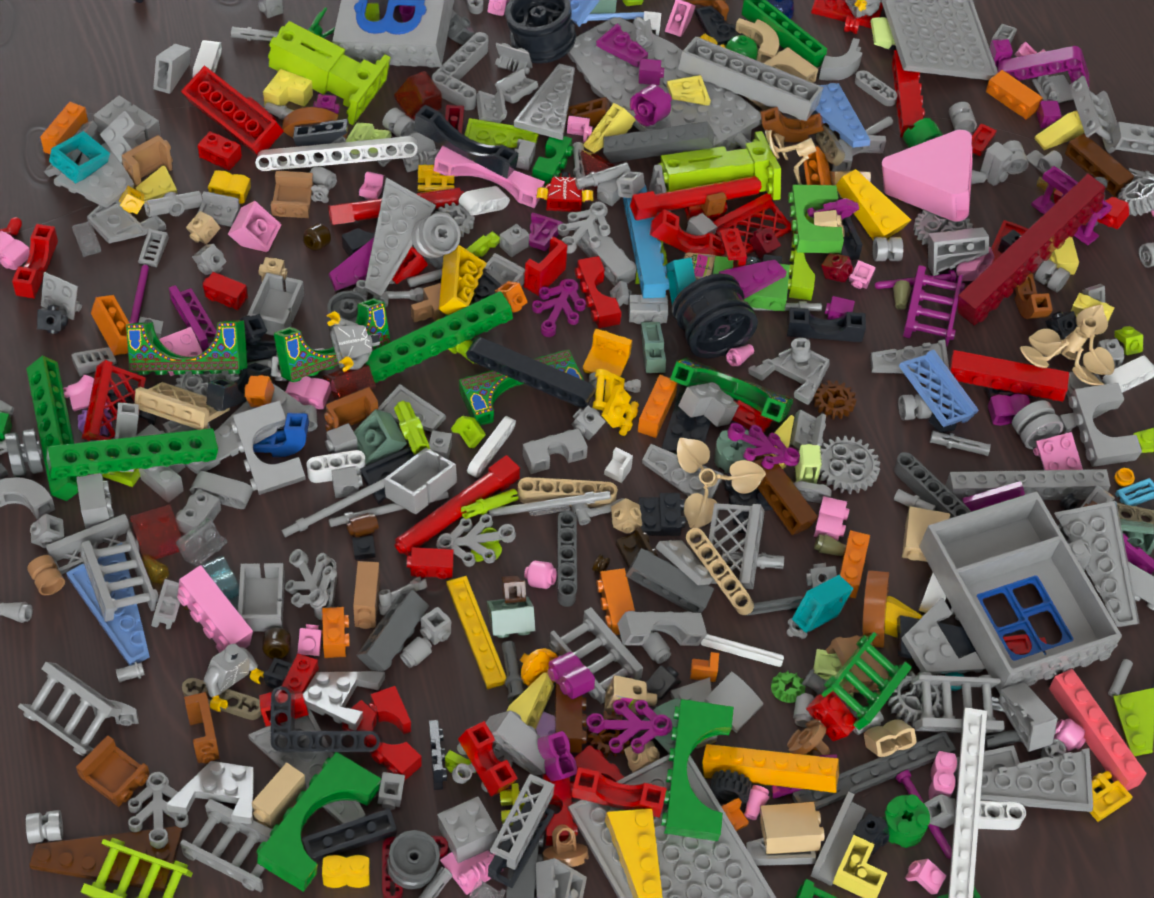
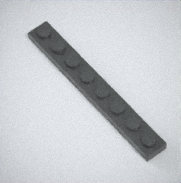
(879, 770)

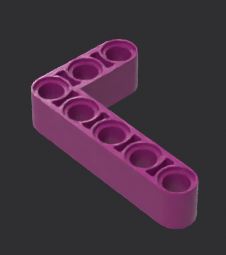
(1047, 63)

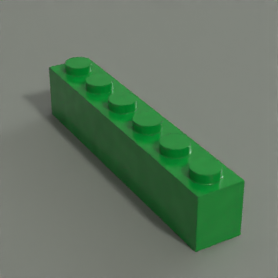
(788, 32)

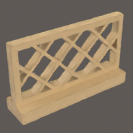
(176, 405)

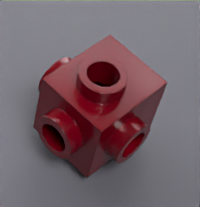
(837, 267)

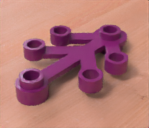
(567, 288)
(766, 446)
(631, 725)

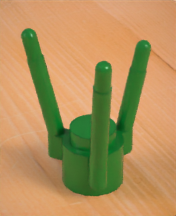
(316, 29)

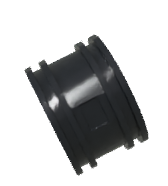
(541, 28)
(714, 315)

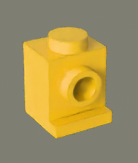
(131, 200)

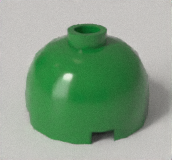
(743, 45)

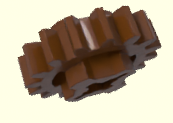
(834, 399)
(602, 740)

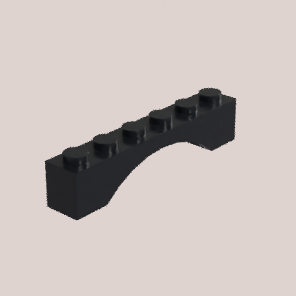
(435, 127)

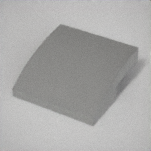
(738, 694)

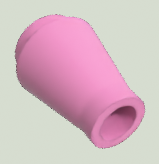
(738, 355)
(757, 797)

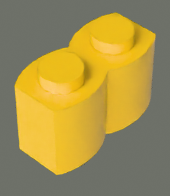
(230, 185)
(343, 871)

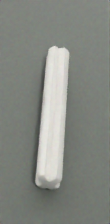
(743, 650)

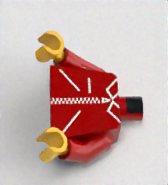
(563, 194)

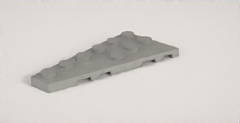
(549, 106)
(393, 234)
(228, 440)
(1108, 567)
(306, 762)
(1043, 783)

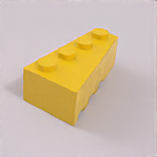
(876, 211)
(459, 279)
(636, 845)

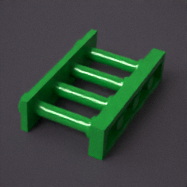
(885, 686)

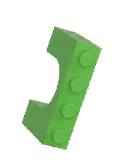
(807, 236)
(771, 297)

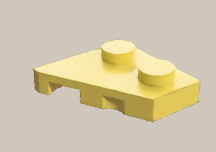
(689, 90)
(157, 185)

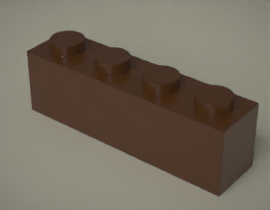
(1098, 163)
(786, 499)
(570, 718)

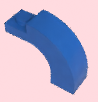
(288, 440)

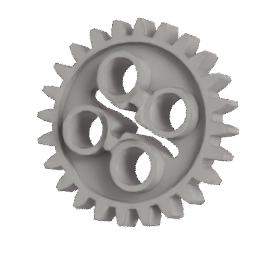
(932, 223)
(199, 382)
(848, 459)

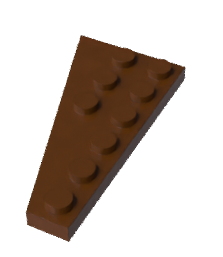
(87, 855)

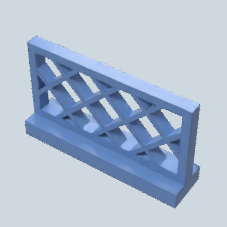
(949, 390)

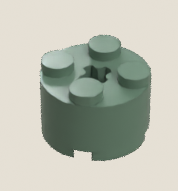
(729, 451)

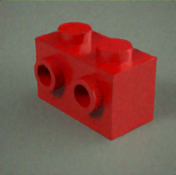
(219, 150)
(832, 715)

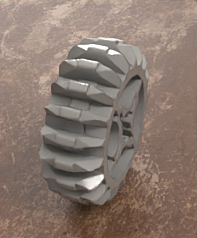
(1139, 195)
(911, 704)

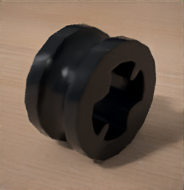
(1069, 502)

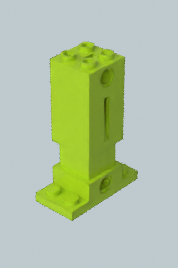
(328, 67)
(718, 165)

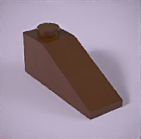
(593, 110)

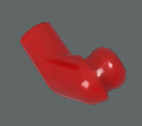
(13, 226)

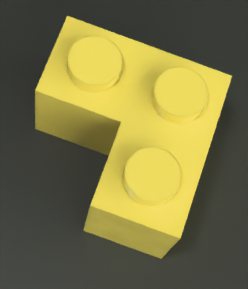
(287, 88)
(856, 874)

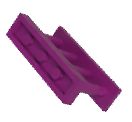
(1064, 183)
(919, 295)

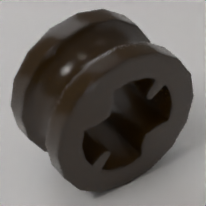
(600, 564)

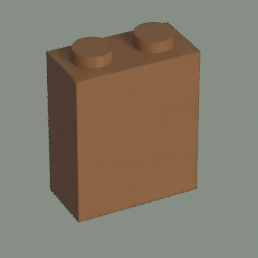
(366, 594)

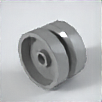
(436, 235)
(1037, 423)

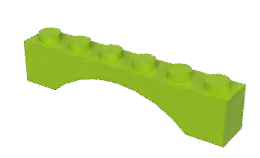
(802, 277)

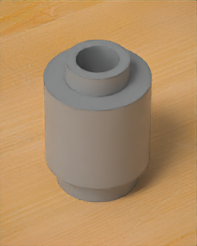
(323, 177)
(657, 648)
(416, 652)
(801, 715)

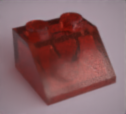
(417, 92)
(349, 382)
(156, 532)

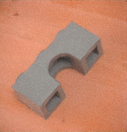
(569, 444)

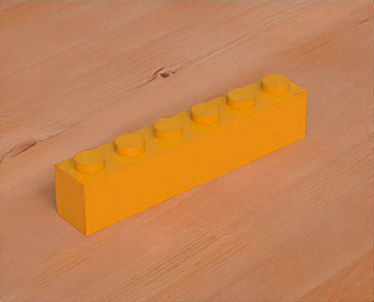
(774, 767)

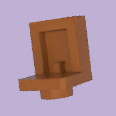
(714, 204)

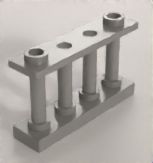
(1094, 112)
(103, 589)
(605, 638)
(88, 698)
(948, 722)
(255, 833)

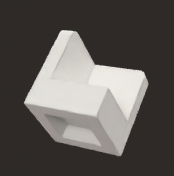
(655, 19)
(619, 465)

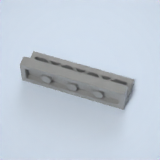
(71, 545)
(529, 826)
(838, 841)

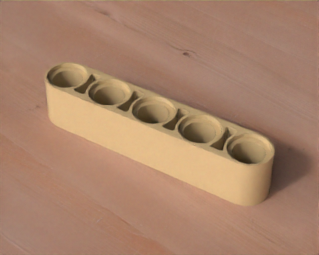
(558, 487)
(726, 577)

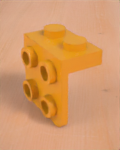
(608, 353)

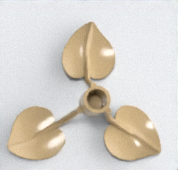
(803, 149)
(1090, 322)
(1069, 350)
(693, 455)

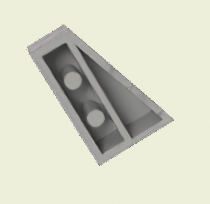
(955, 247)
(1028, 716)
(517, 740)
(558, 880)

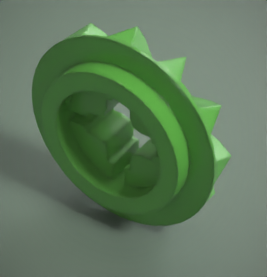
(778, 687)

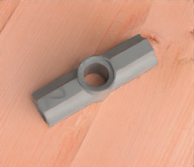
(173, 203)

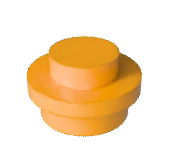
(1124, 477)

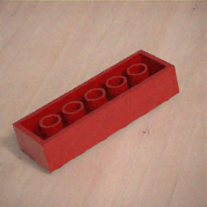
(232, 111)

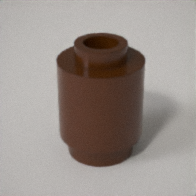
(362, 525)

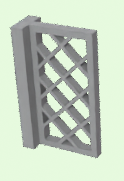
(750, 542)

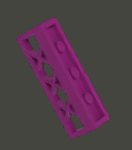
(189, 319)

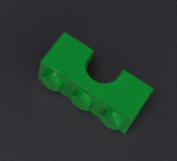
(557, 154)

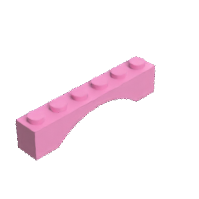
(518, 184)

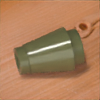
(901, 294)
(829, 545)

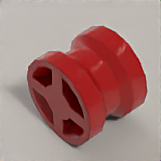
(851, 24)

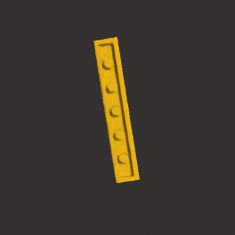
(476, 632)

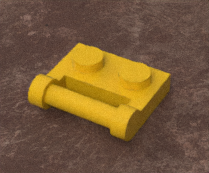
(611, 381)

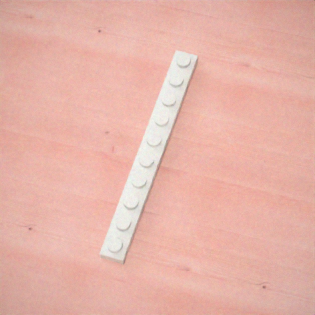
(967, 804)

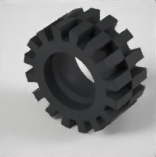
(730, 786)

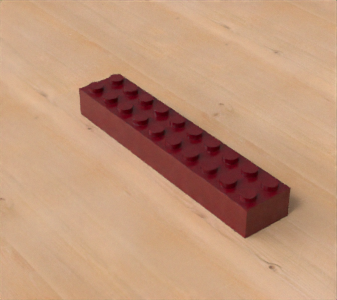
(1031, 250)

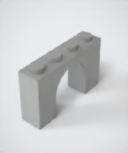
(1099, 447)
(265, 476)

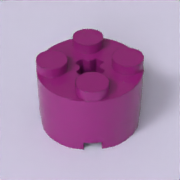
(651, 105)

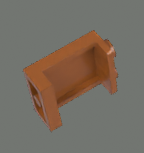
(350, 409)
(199, 712)
(112, 772)

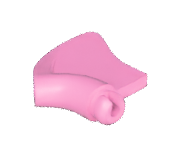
(80, 393)

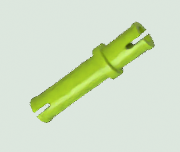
(483, 506)

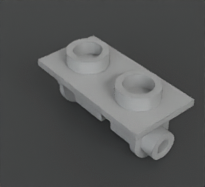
(643, 32)

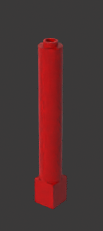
(649, 204)
(370, 209)
(499, 477)

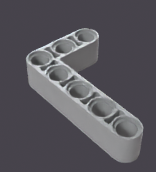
(448, 76)

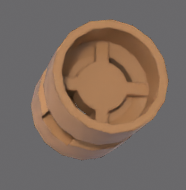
(46, 575)

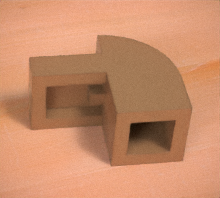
(429, 306)

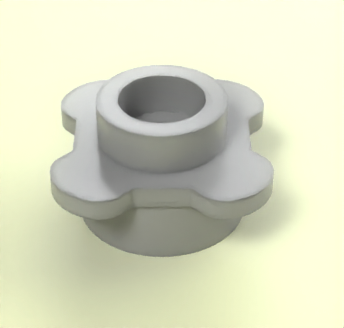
(320, 189)
(792, 631)

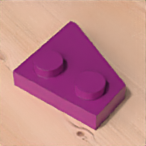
(843, 207)
(542, 230)

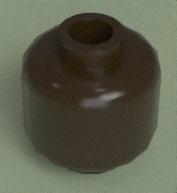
(316, 237)
(276, 643)

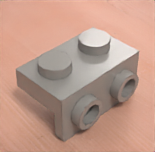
(516, 86)
(491, 107)
(220, 207)
(807, 429)

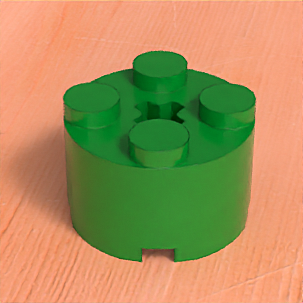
(922, 132)
(906, 820)

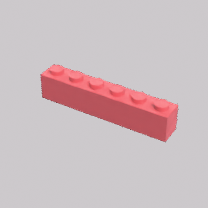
(1099, 731)

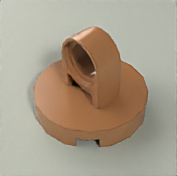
(809, 740)
(566, 851)

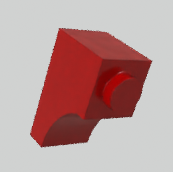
(411, 266)
(265, 706)
(390, 708)

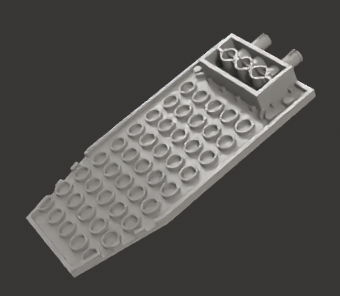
(618, 81)

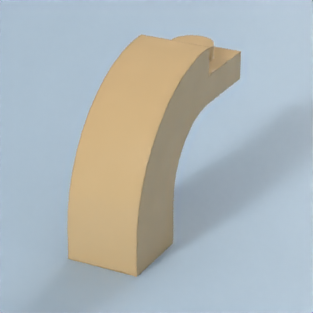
(762, 35)

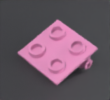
(182, 343)
(1058, 453)
(470, 870)

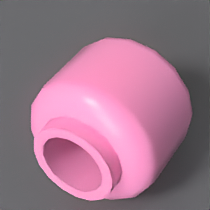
(540, 574)
(1070, 734)

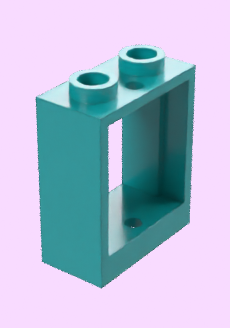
(88, 146)
(680, 275)
(822, 603)

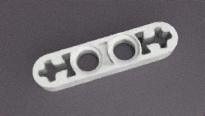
(491, 446)

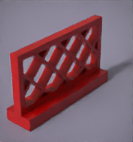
(750, 210)
(99, 398)

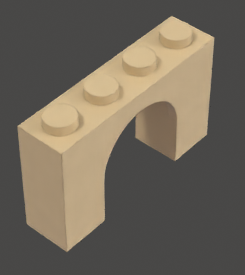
(793, 64)

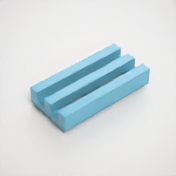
(1133, 502)

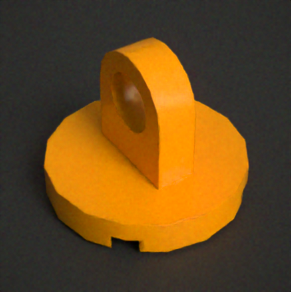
(536, 664)

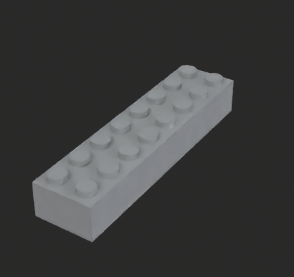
(750, 78)

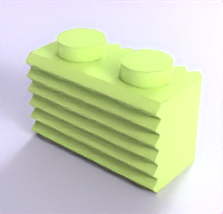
(809, 464)

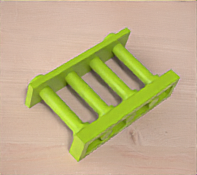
(97, 889)

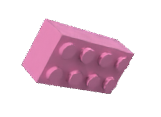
(213, 610)

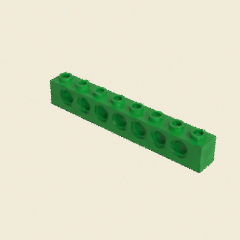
(439, 336)
(51, 418)
(142, 448)

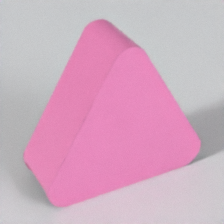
(933, 175)

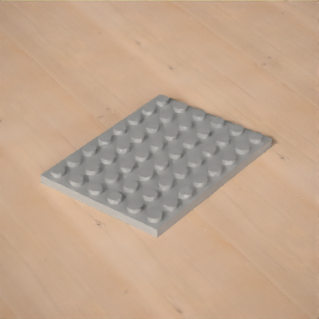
(940, 37)
(686, 864)

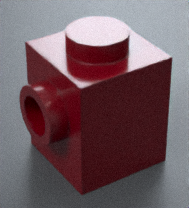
(764, 241)

